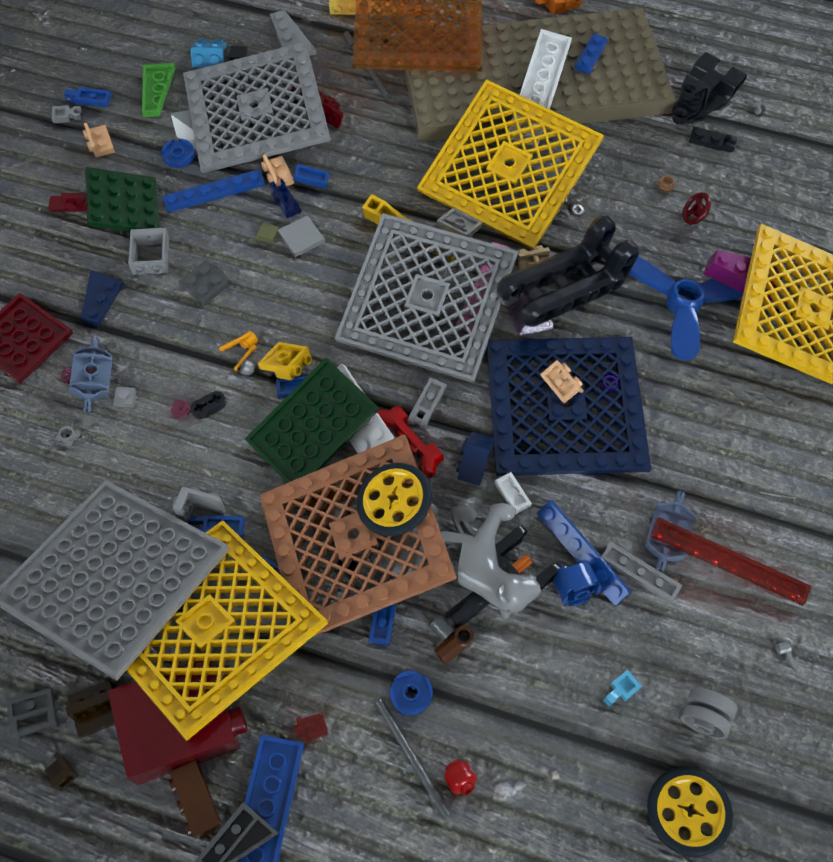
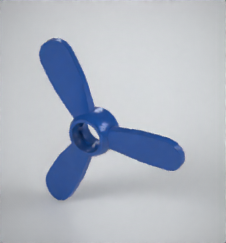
(685, 326)

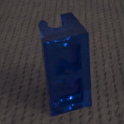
(284, 199)

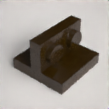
(91, 709)

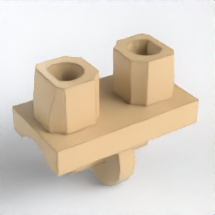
(527, 258)

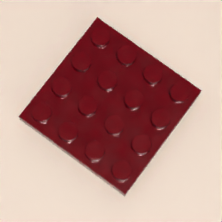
(27, 337)

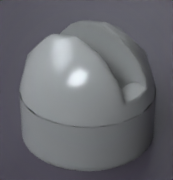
(247, 367)

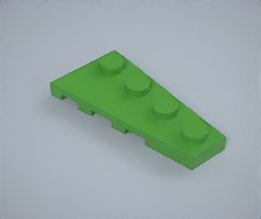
(155, 87)

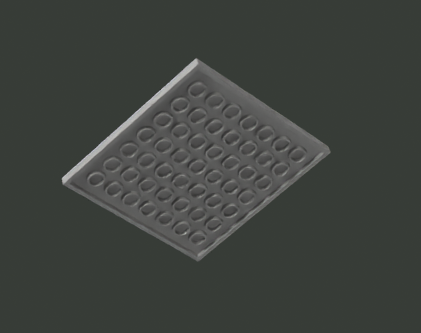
(110, 578)

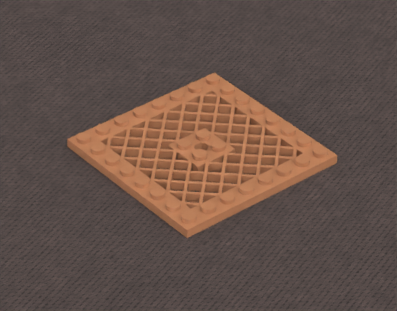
(385, 593)

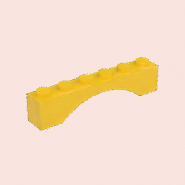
(375, 207)

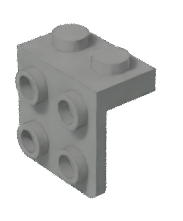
(193, 498)

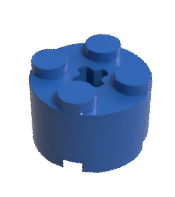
(576, 583)

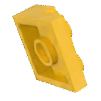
(286, 360)

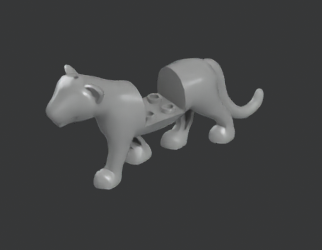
(476, 557)

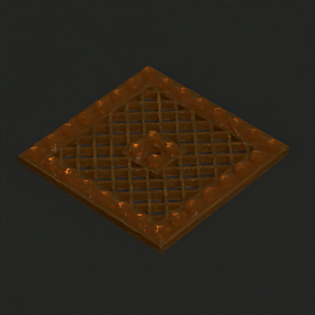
(367, 57)

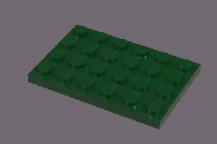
(312, 423)

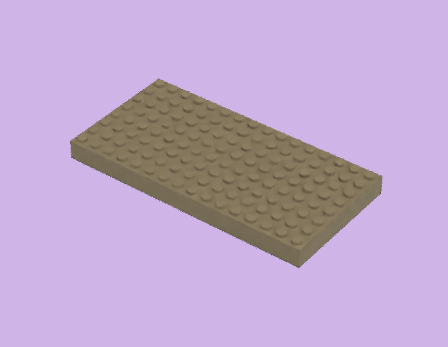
(622, 85)

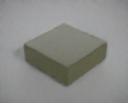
(267, 233)

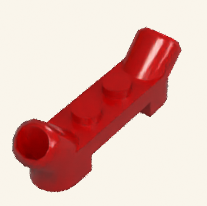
(429, 455)

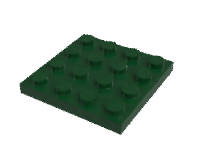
(120, 200)

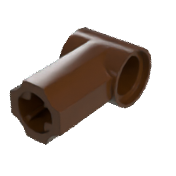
(453, 646)

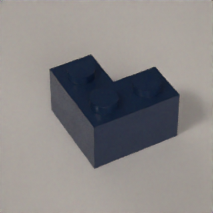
(475, 453)

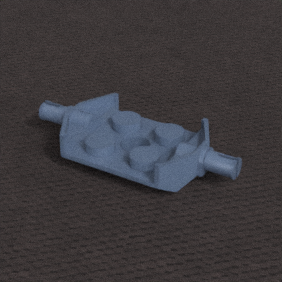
(90, 386)
(677, 514)

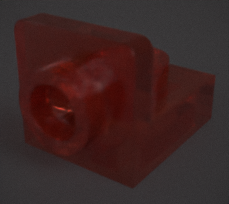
(311, 727)

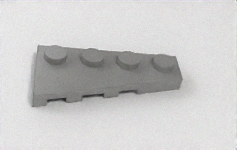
(288, 31)

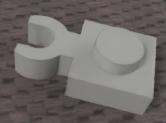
(63, 114)

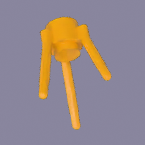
(247, 340)

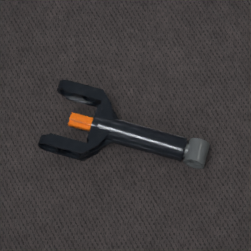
(474, 603)

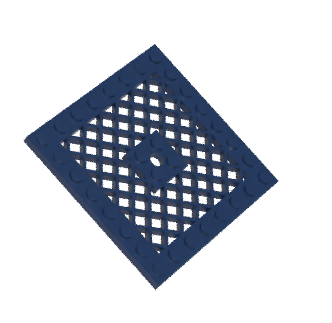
(579, 462)

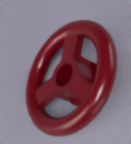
(698, 209)

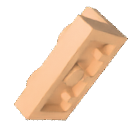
(99, 140)
(277, 170)
(561, 382)

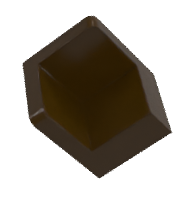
(60, 773)

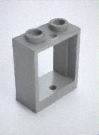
(150, 236)

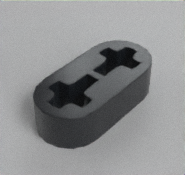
(208, 405)

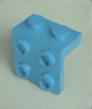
(207, 53)

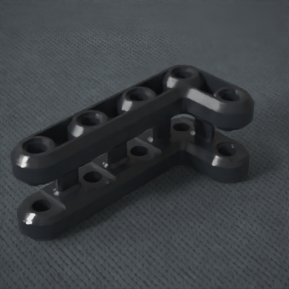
(567, 263)

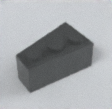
(238, 837)

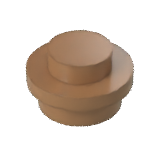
(666, 183)

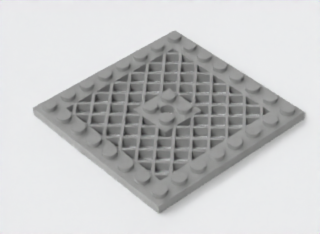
(197, 81)
(416, 354)

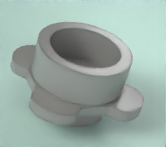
(65, 431)

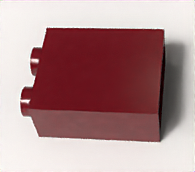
(154, 746)

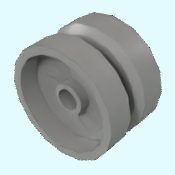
(709, 713)

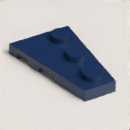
(99, 297)

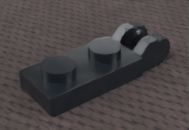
(713, 140)

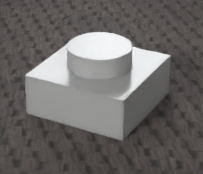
(124, 397)

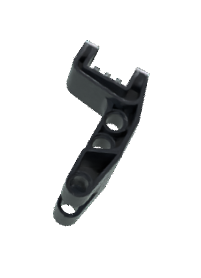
(706, 89)

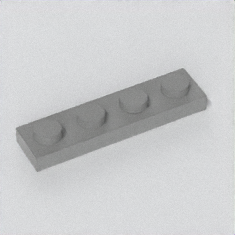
(641, 573)

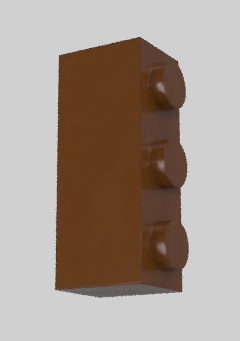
(195, 800)

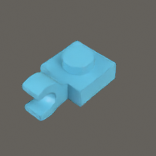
(623, 687)

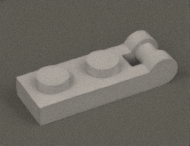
(427, 403)

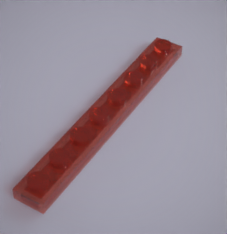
(730, 561)

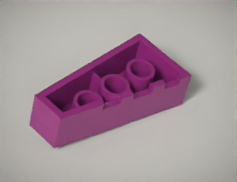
(731, 270)

